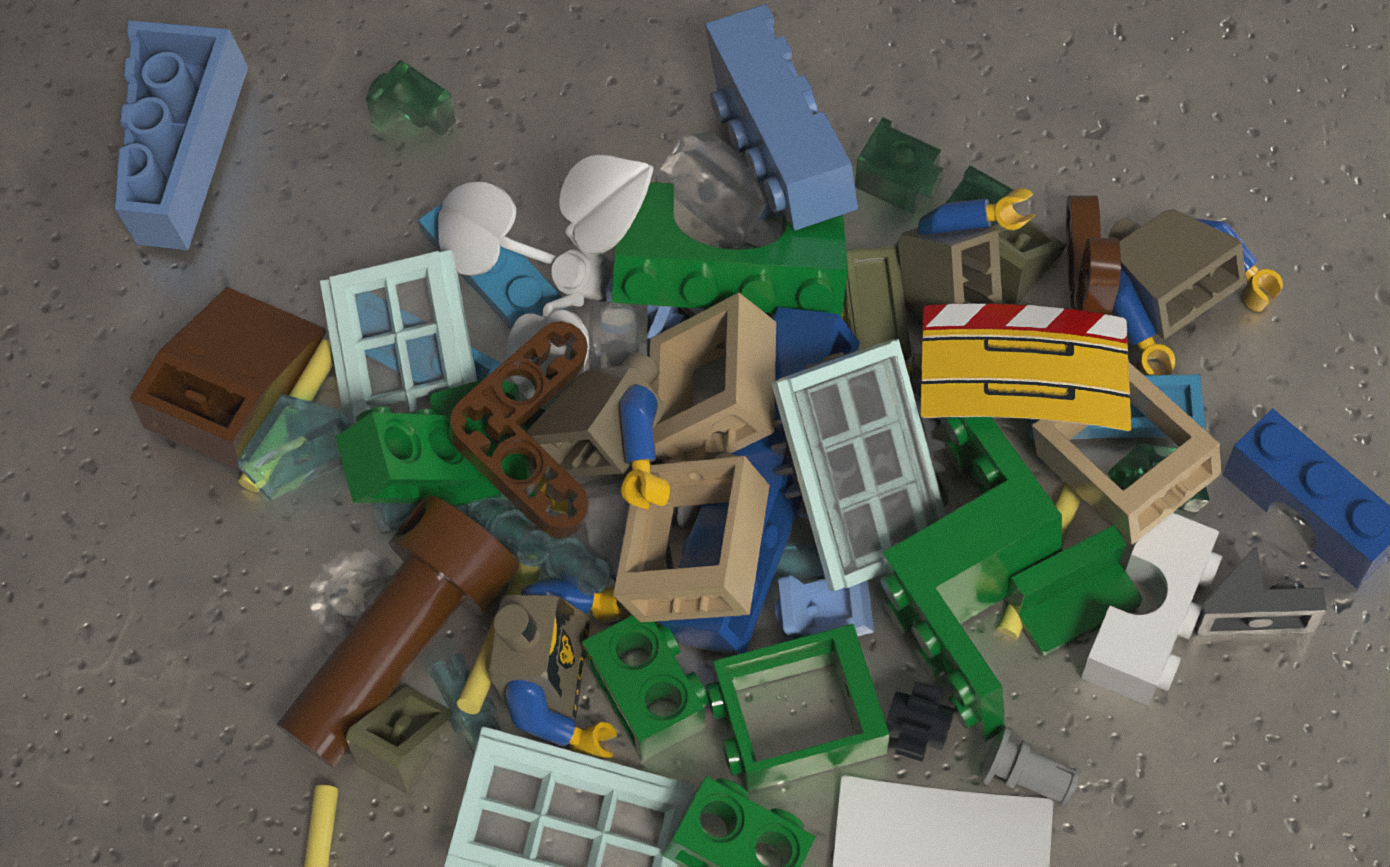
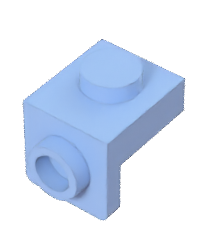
(815, 609)

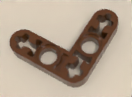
(1091, 260)
(507, 416)

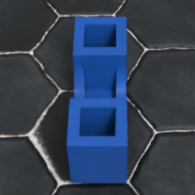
(1286, 467)

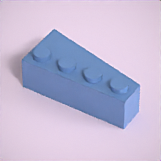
(777, 120)
(174, 126)

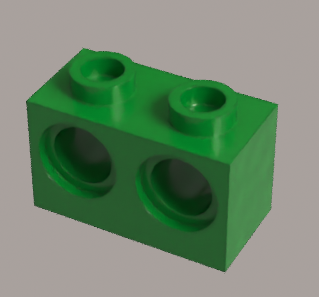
(402, 457)
(634, 688)
(745, 824)

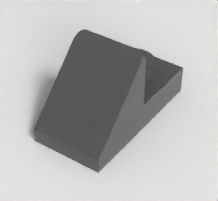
(1245, 608)

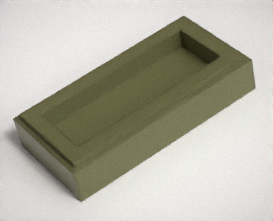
(876, 298)

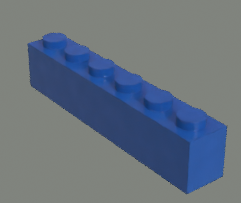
(800, 340)

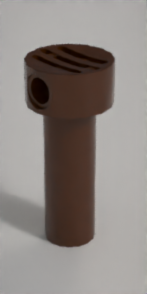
(443, 566)

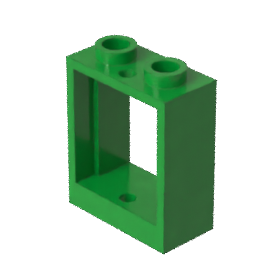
(831, 647)

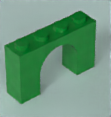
(668, 268)

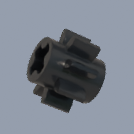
(919, 721)

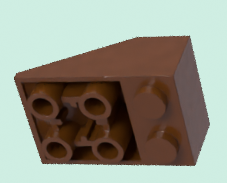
(224, 374)

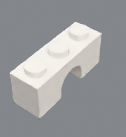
(1135, 650)

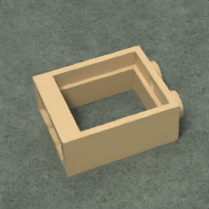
(747, 404)
(1157, 491)
(694, 591)

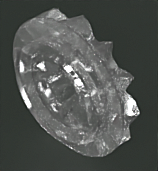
(338, 614)

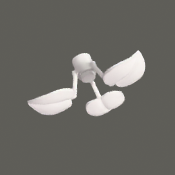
(599, 201)

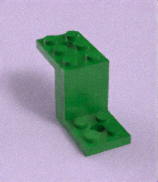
(967, 565)

